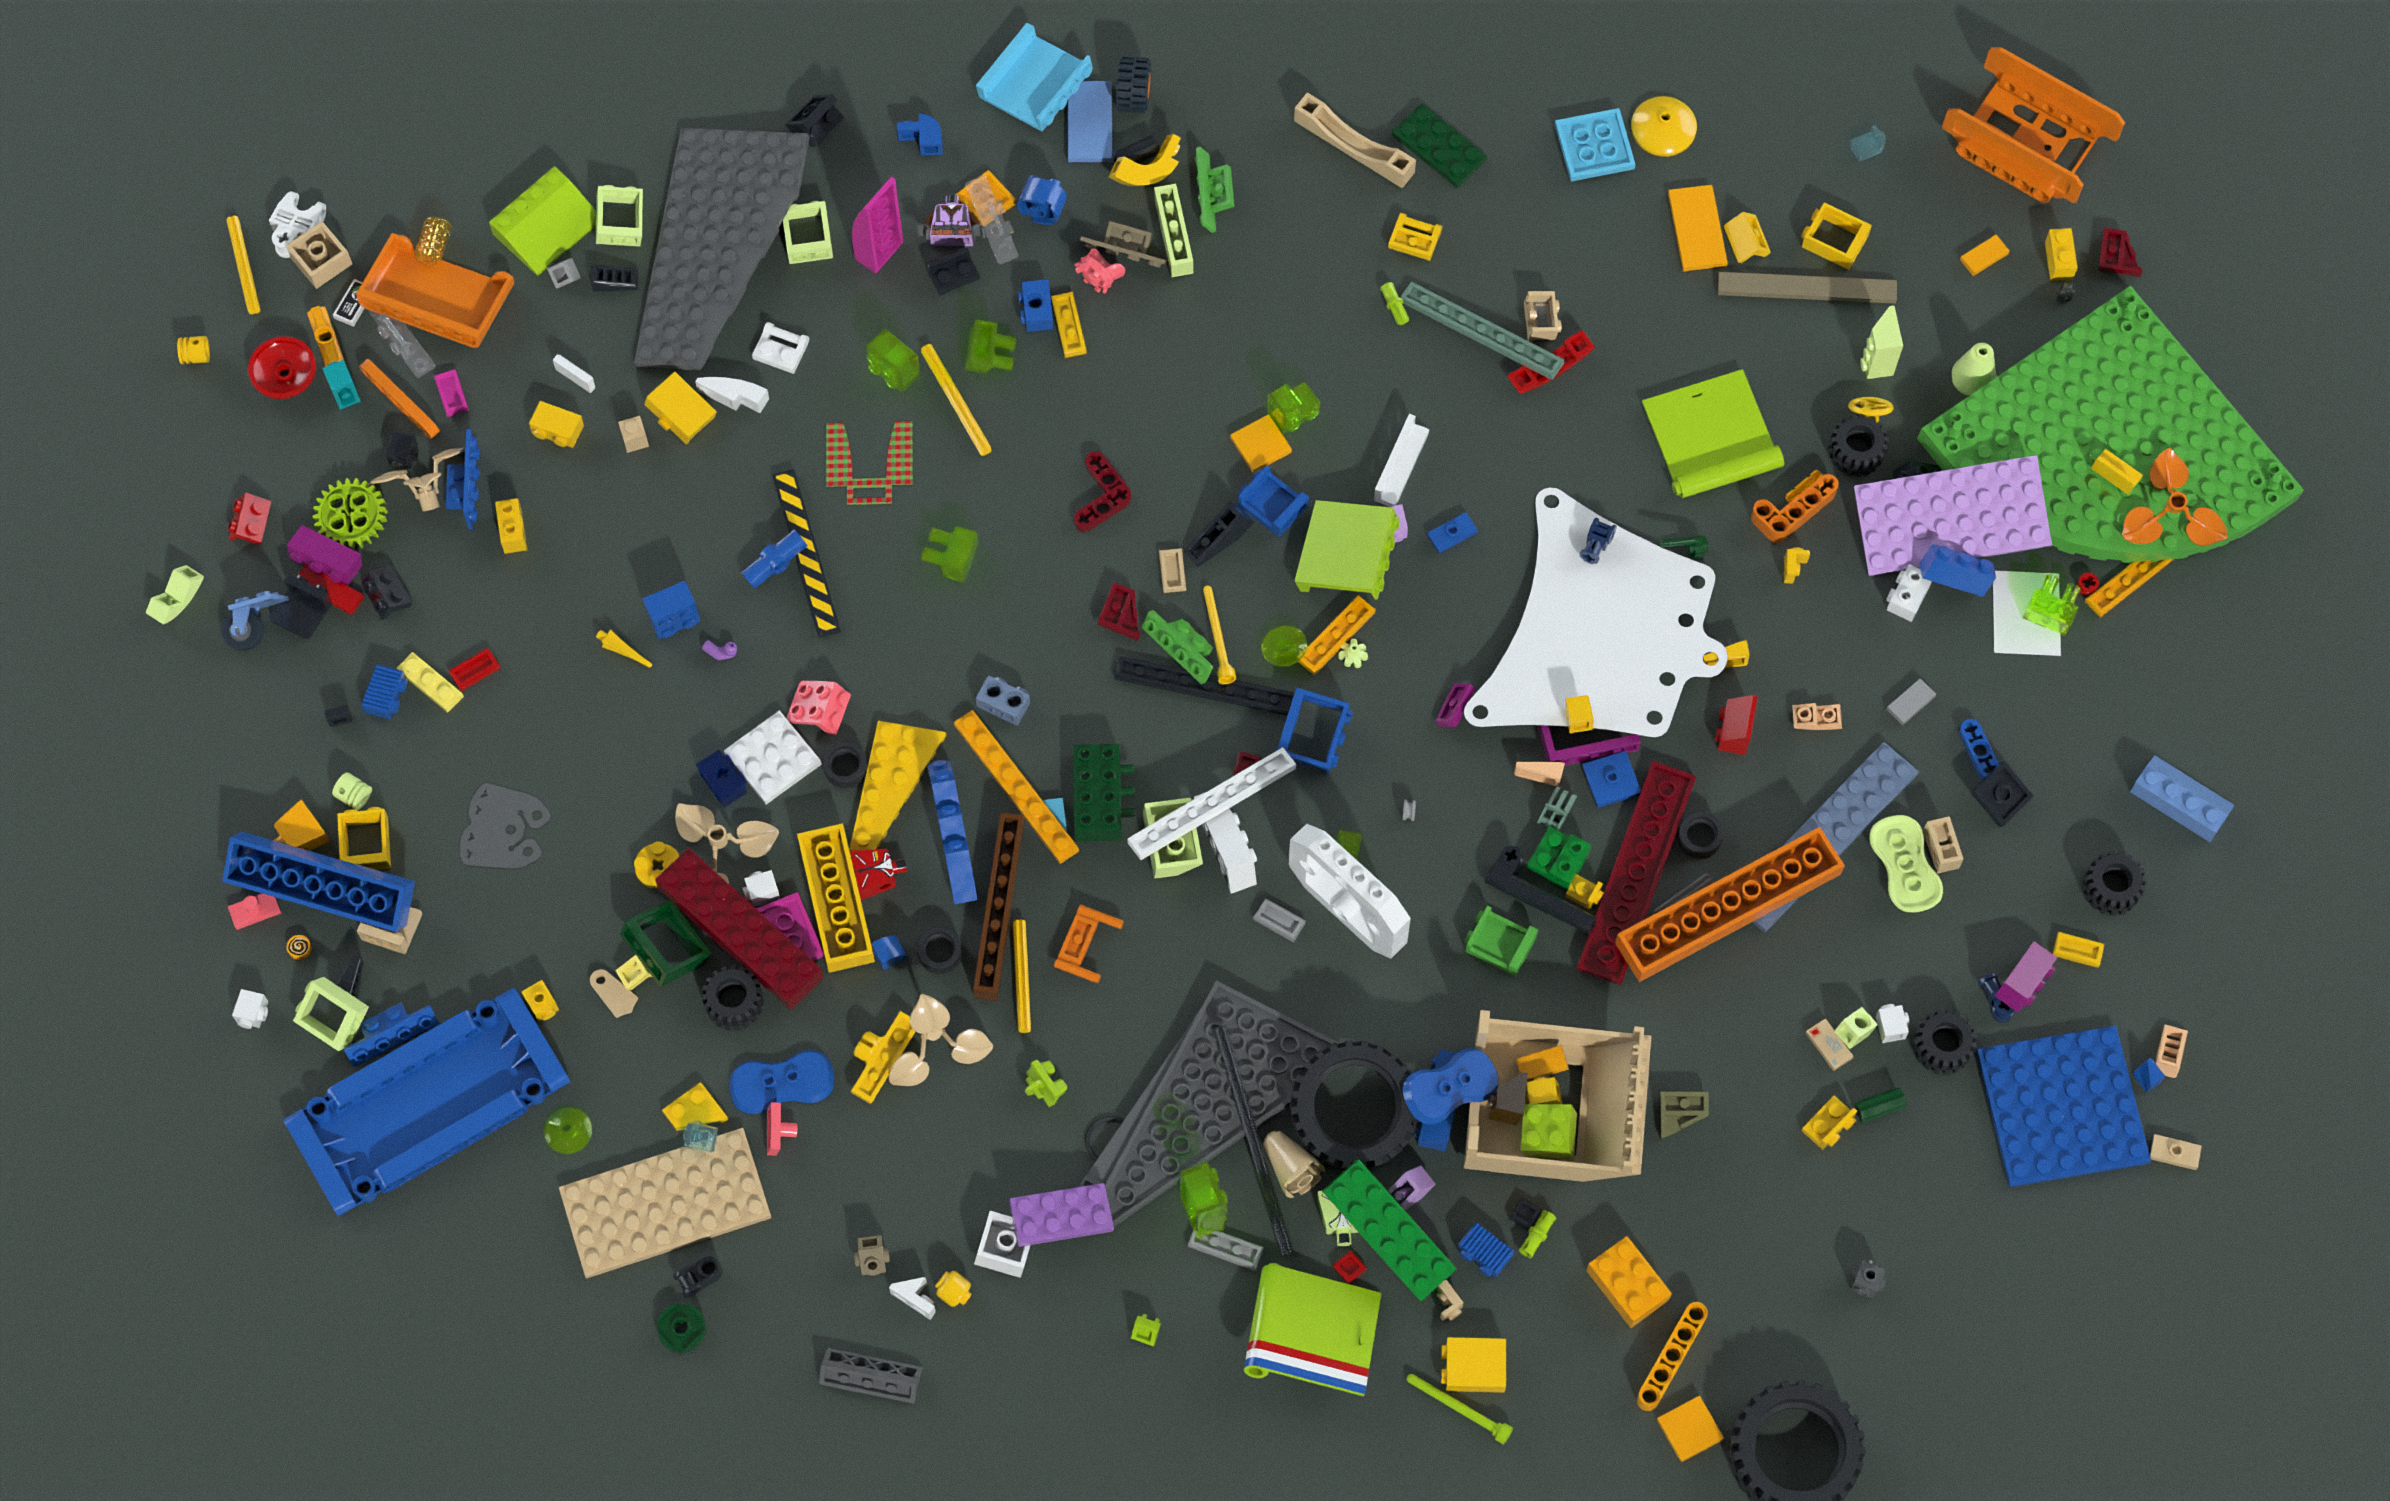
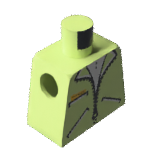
(1334, 1221)

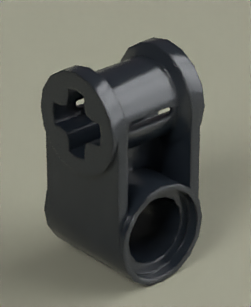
(697, 1277)

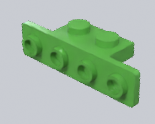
(1214, 187)
(1181, 643)

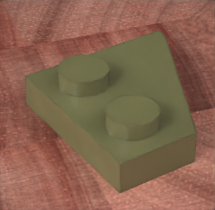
(1681, 1110)

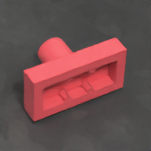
(253, 910)
(777, 1129)

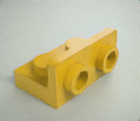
(1829, 1122)

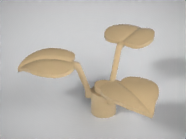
(426, 495)
(695, 821)
(929, 1019)

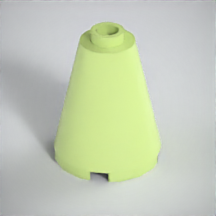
(1974, 369)

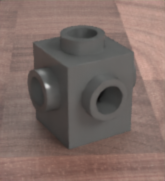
(1865, 1286)

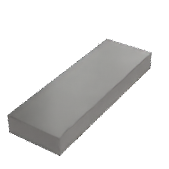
(1228, 1248)

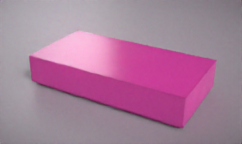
(451, 393)

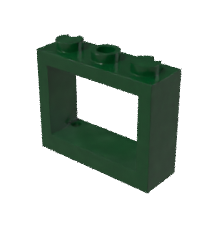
(649, 955)

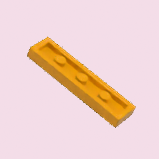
(1336, 634)

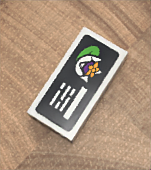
(349, 308)

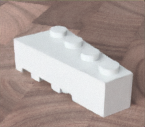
(1231, 849)

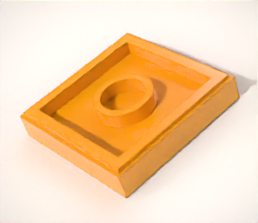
(998, 190)
(1260, 443)
(1690, 1429)

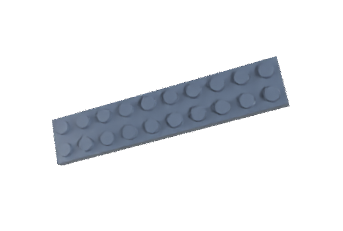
(1854, 807)

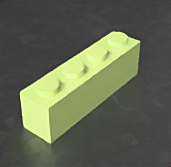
(1173, 230)

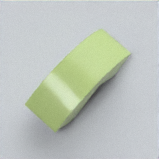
(178, 593)

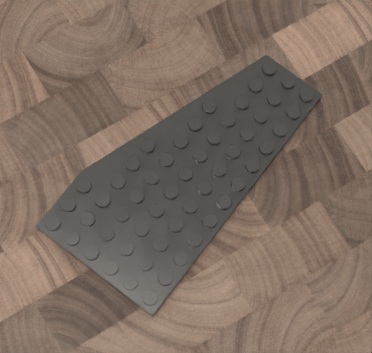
(715, 228)

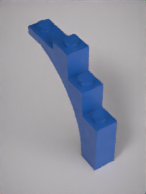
(952, 831)

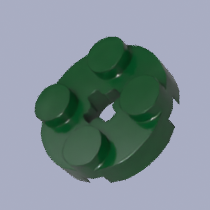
(681, 1314)

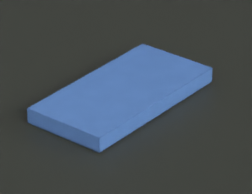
(1090, 123)

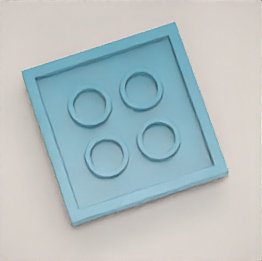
(1595, 144)

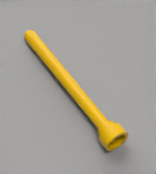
(1225, 672)

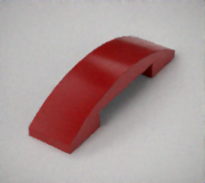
(1572, 352)

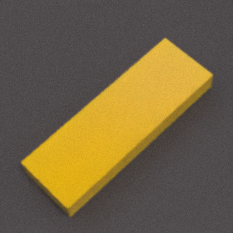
(1068, 324)

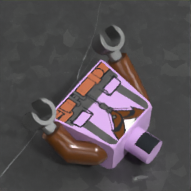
(951, 224)

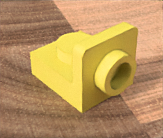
(632, 973)

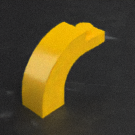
(1133, 174)

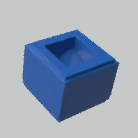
(2149, 1075)

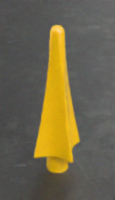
(614, 643)

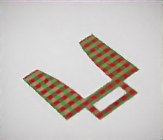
(898, 470)

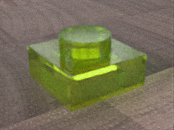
(1350, 841)

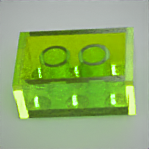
(1203, 1199)

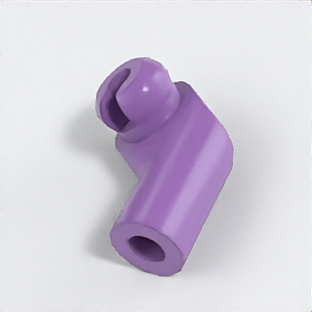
(720, 653)

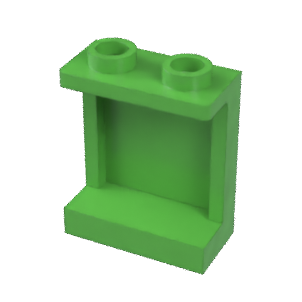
(1500, 941)

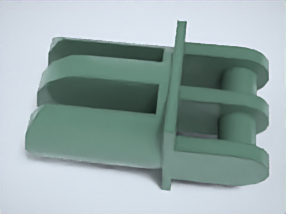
(1556, 811)

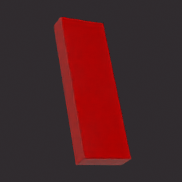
(340, 594)

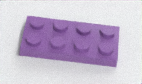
(1061, 1214)

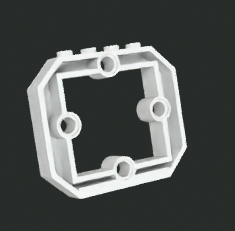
(1349, 890)

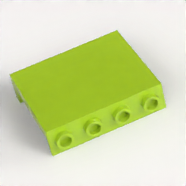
(1347, 547)

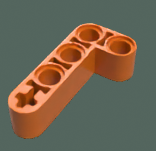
(1799, 506)

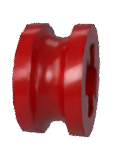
(2090, 577)

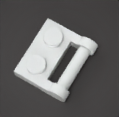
(777, 354)

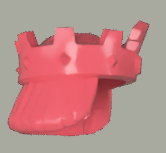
(1099, 271)

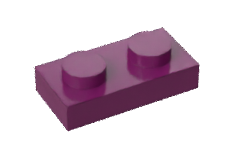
(1454, 705)

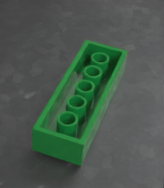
(1389, 1230)

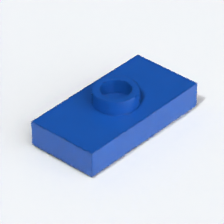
(1452, 532)

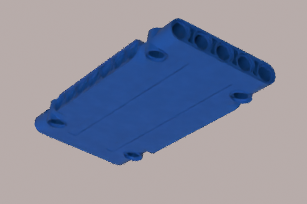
(426, 1101)

